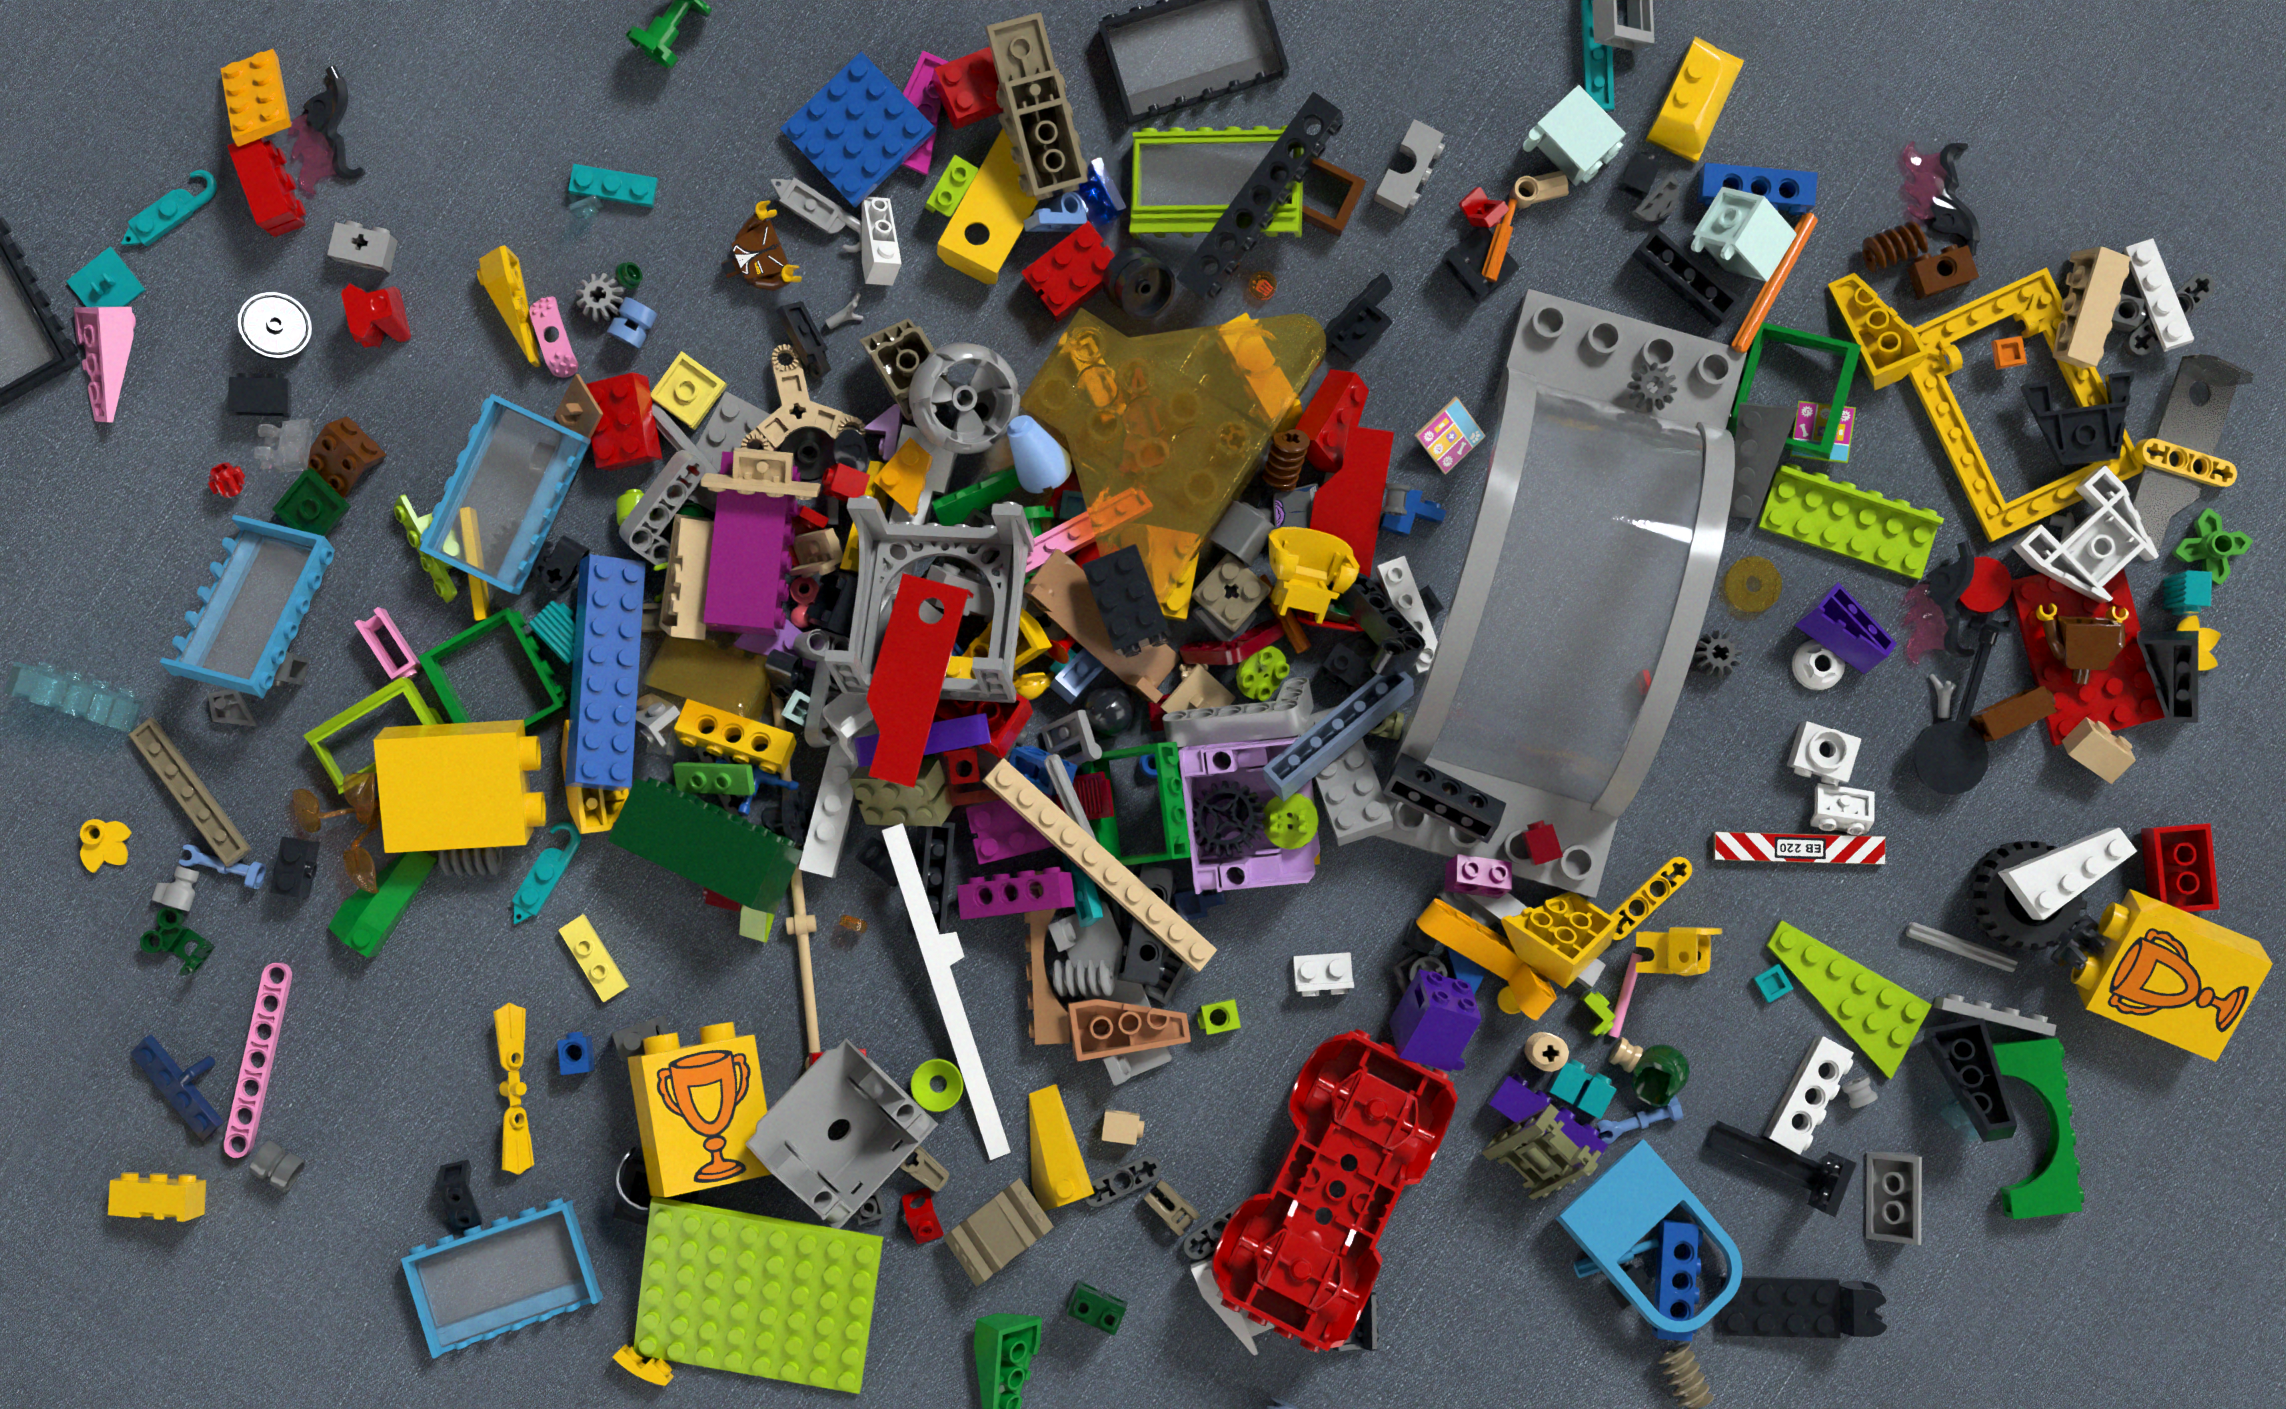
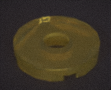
(1769, 580)

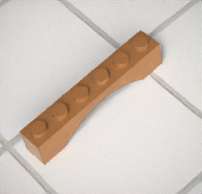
(1050, 1016)

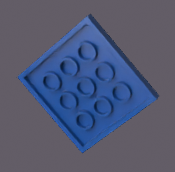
(858, 129)

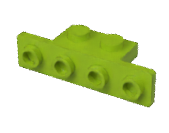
(415, 527)

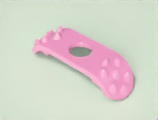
(558, 354)

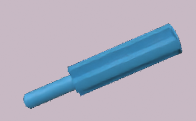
(1587, 1266)

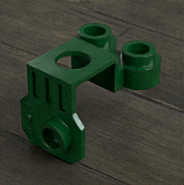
(174, 938)

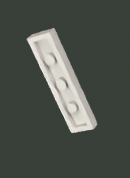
(2158, 295)

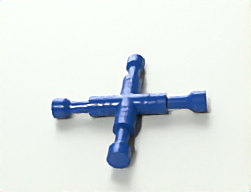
(761, 777)

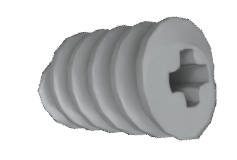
(1083, 978)

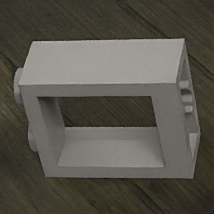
(1640, 24)

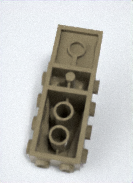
(1035, 108)

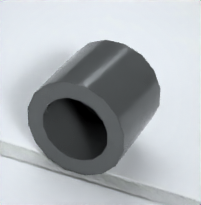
(1242, 532)

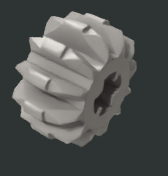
(595, 288)

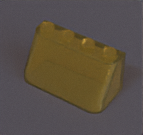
(711, 676)

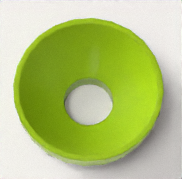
(923, 1092)

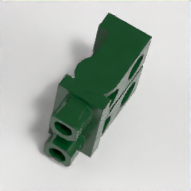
(1098, 1311)

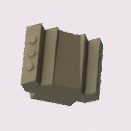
(896, 356)
(998, 1231)

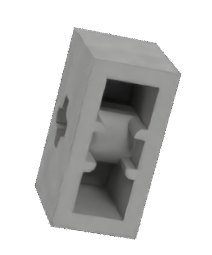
(376, 255)

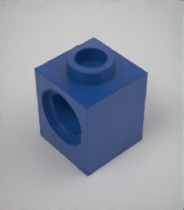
(567, 1063)

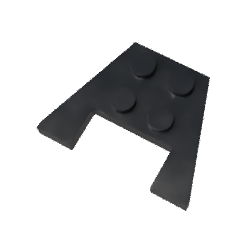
(2084, 432)

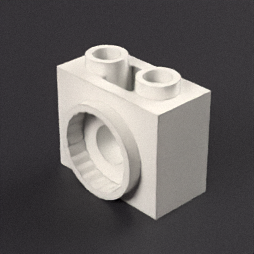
(1807, 758)

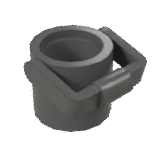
(1422, 962)

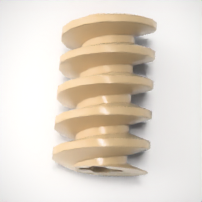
(1539, 1042)

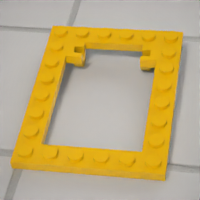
(2039, 306)

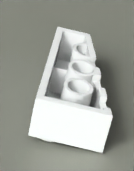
(2063, 873)

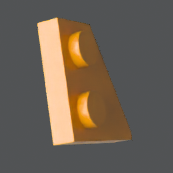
(906, 475)

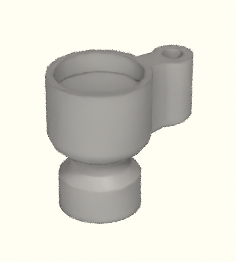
(180, 892)

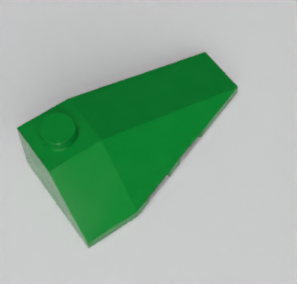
(1003, 1356)

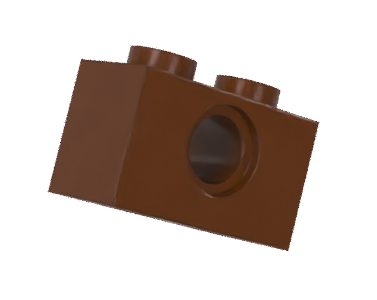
(1959, 267)

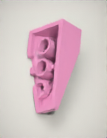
(107, 344)

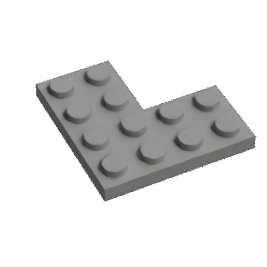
(725, 432)

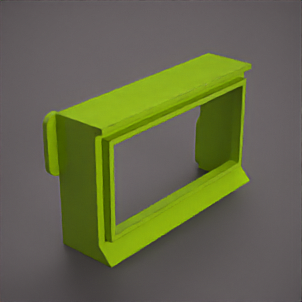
(404, 685)

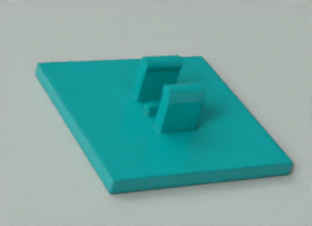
(106, 282)

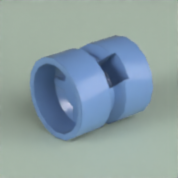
(636, 314)

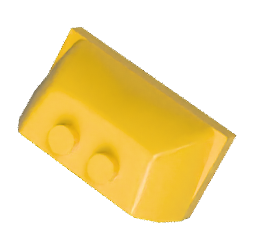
(1694, 100)

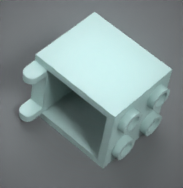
(1577, 136)
(1744, 234)

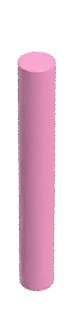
(1625, 995)

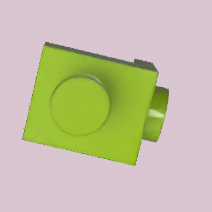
(1598, 1005)

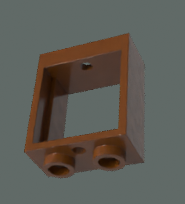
(1337, 225)
(2013, 713)

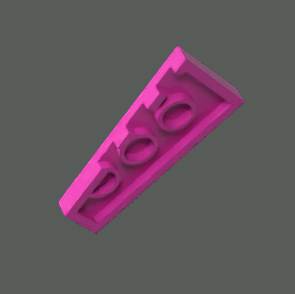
(924, 97)

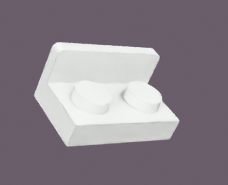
(1843, 809)
(1323, 973)

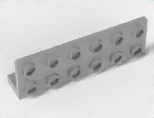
(1105, 942)

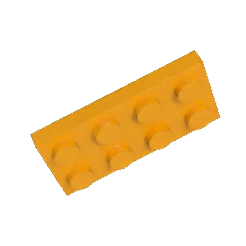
(255, 97)

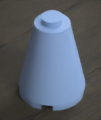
(1037, 455)

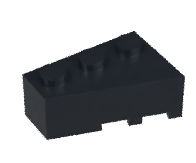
(2174, 668)

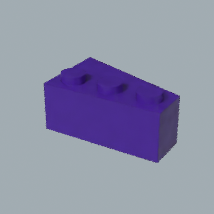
(1846, 629)

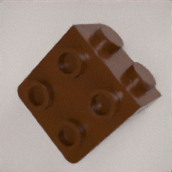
(343, 454)

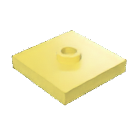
(688, 390)

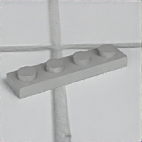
(2006, 1016)

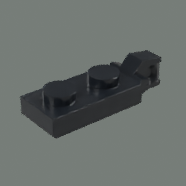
(805, 338)

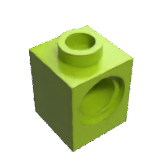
(1232, 1018)

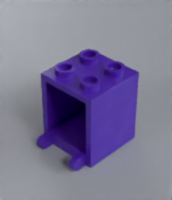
(1435, 1021)

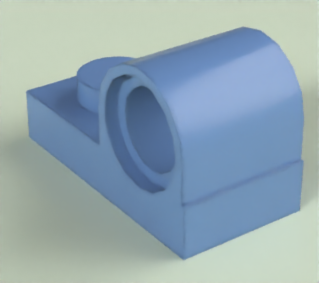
(1061, 215)
(1076, 676)

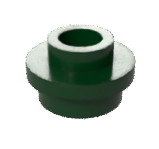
(628, 275)

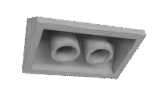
(1894, 1197)

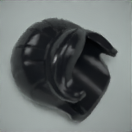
(1109, 711)

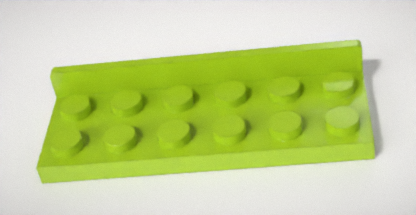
(1849, 521)

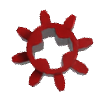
(226, 480)

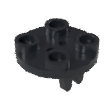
(2075, 941)

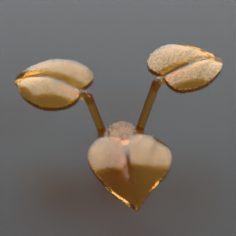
(360, 794)

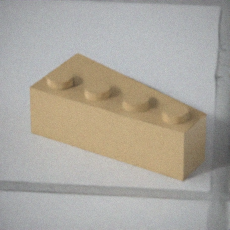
(2090, 305)
(687, 577)

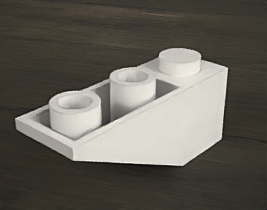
(879, 242)

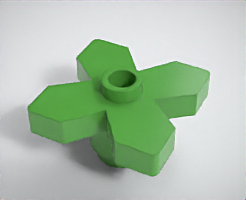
(2212, 546)

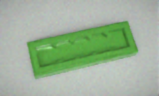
(714, 778)

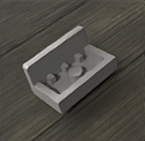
(652, 716)

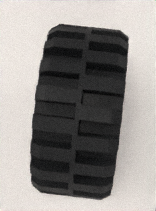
(1990, 904)

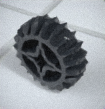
(1232, 809)

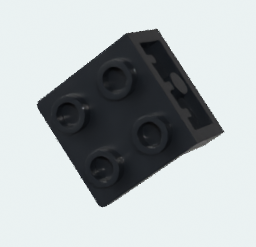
(1468, 262)

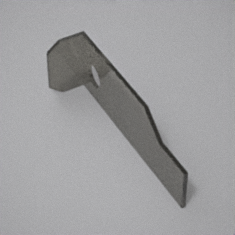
(2189, 426)

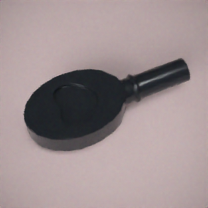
(851, 448)

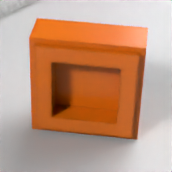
(2008, 352)

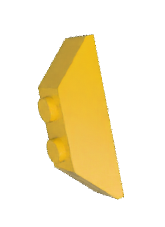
(591, 808)

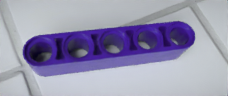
(942, 737)

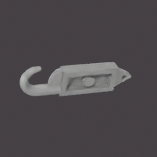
(816, 209)

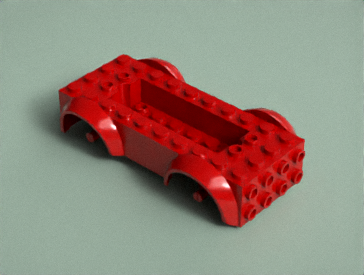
(1273, 1250)

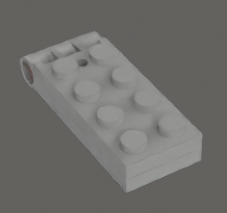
(1351, 792)

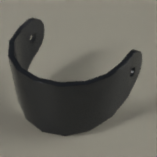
(628, 1206)

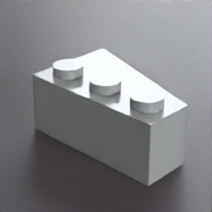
(983, 598)

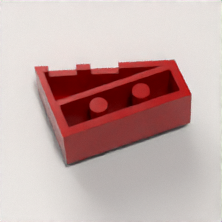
(1329, 414)

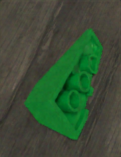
(370, 918)

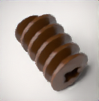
(1893, 243)
(1286, 459)

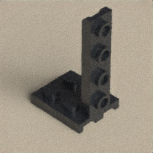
(1825, 1180)

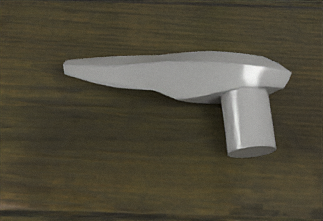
(2066, 523)

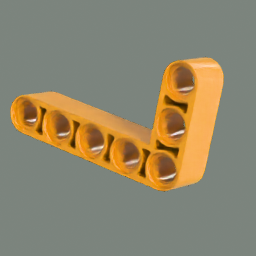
(1492, 952)

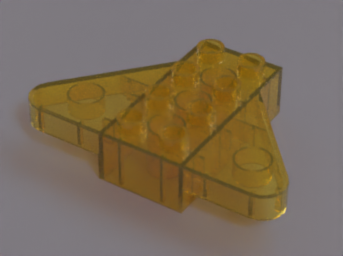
(1171, 424)

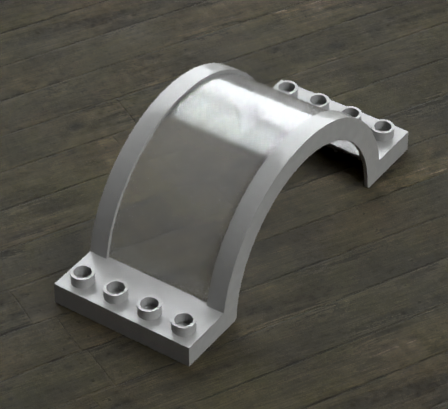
(1576, 586)

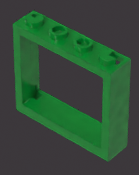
(1810, 341)
(446, 691)
(1171, 799)

